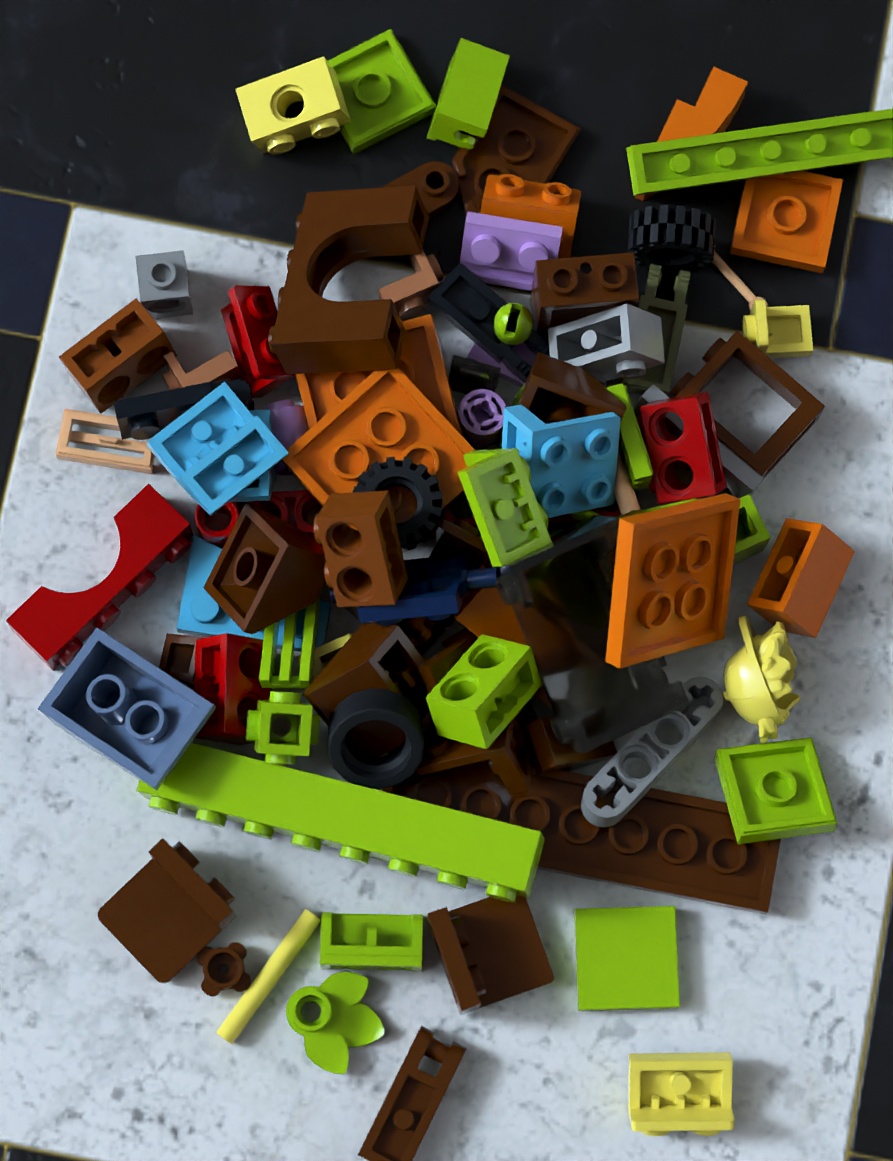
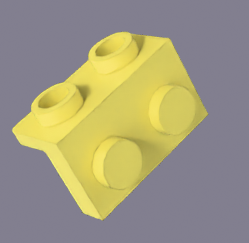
(680, 1093)

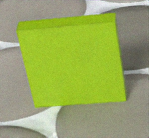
(379, 91)
(775, 790)
(626, 958)

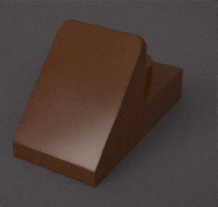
(556, 756)

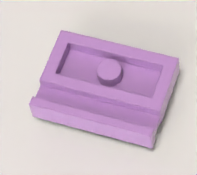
(506, 249)

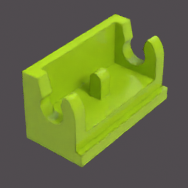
(468, 94)
(371, 941)

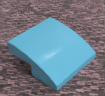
(217, 449)

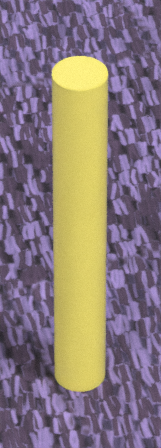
(268, 976)

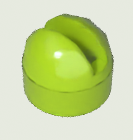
(523, 327)

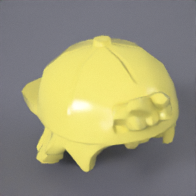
(760, 678)

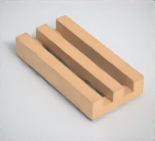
(63, 452)

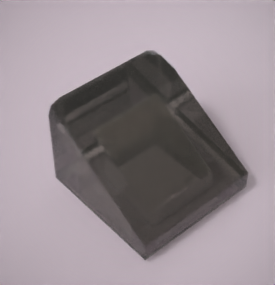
(473, 375)

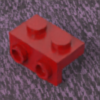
(248, 327)

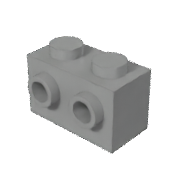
(610, 343)

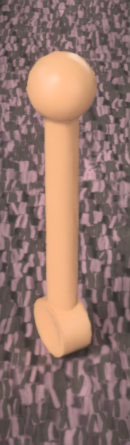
(735, 280)

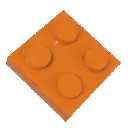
(787, 219)

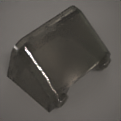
(565, 614)

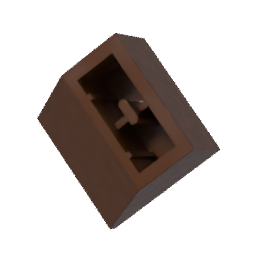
(373, 659)

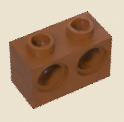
(117, 355)
(371, 548)

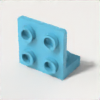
(568, 460)

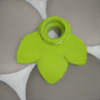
(342, 1020)

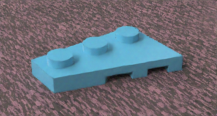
(204, 617)

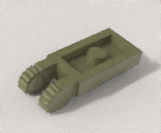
(672, 322)

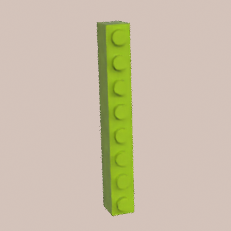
(353, 819)

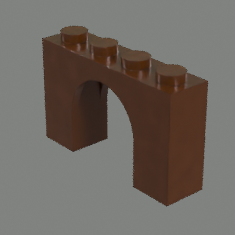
(331, 234)

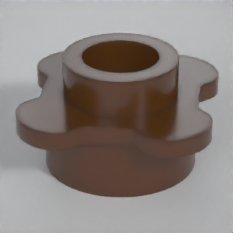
(212, 959)

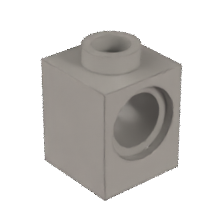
(164, 284)

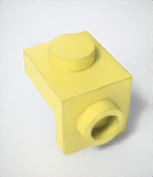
(779, 330)

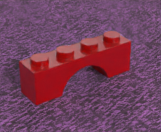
(60, 622)

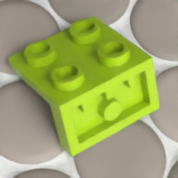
(504, 504)

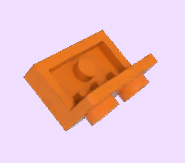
(534, 202)

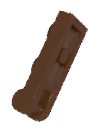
(412, 1100)

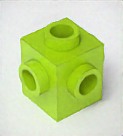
(302, 732)

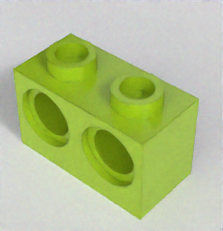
(484, 691)

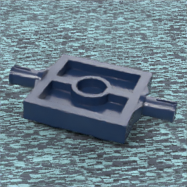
(432, 589)

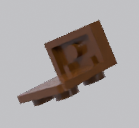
(167, 911)

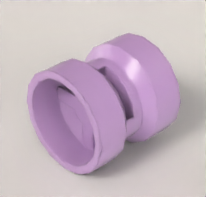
(477, 427)

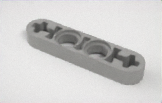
(657, 755)

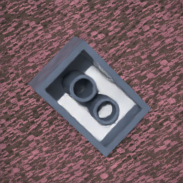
(126, 709)

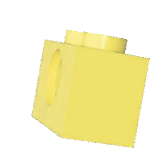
(267, 100)

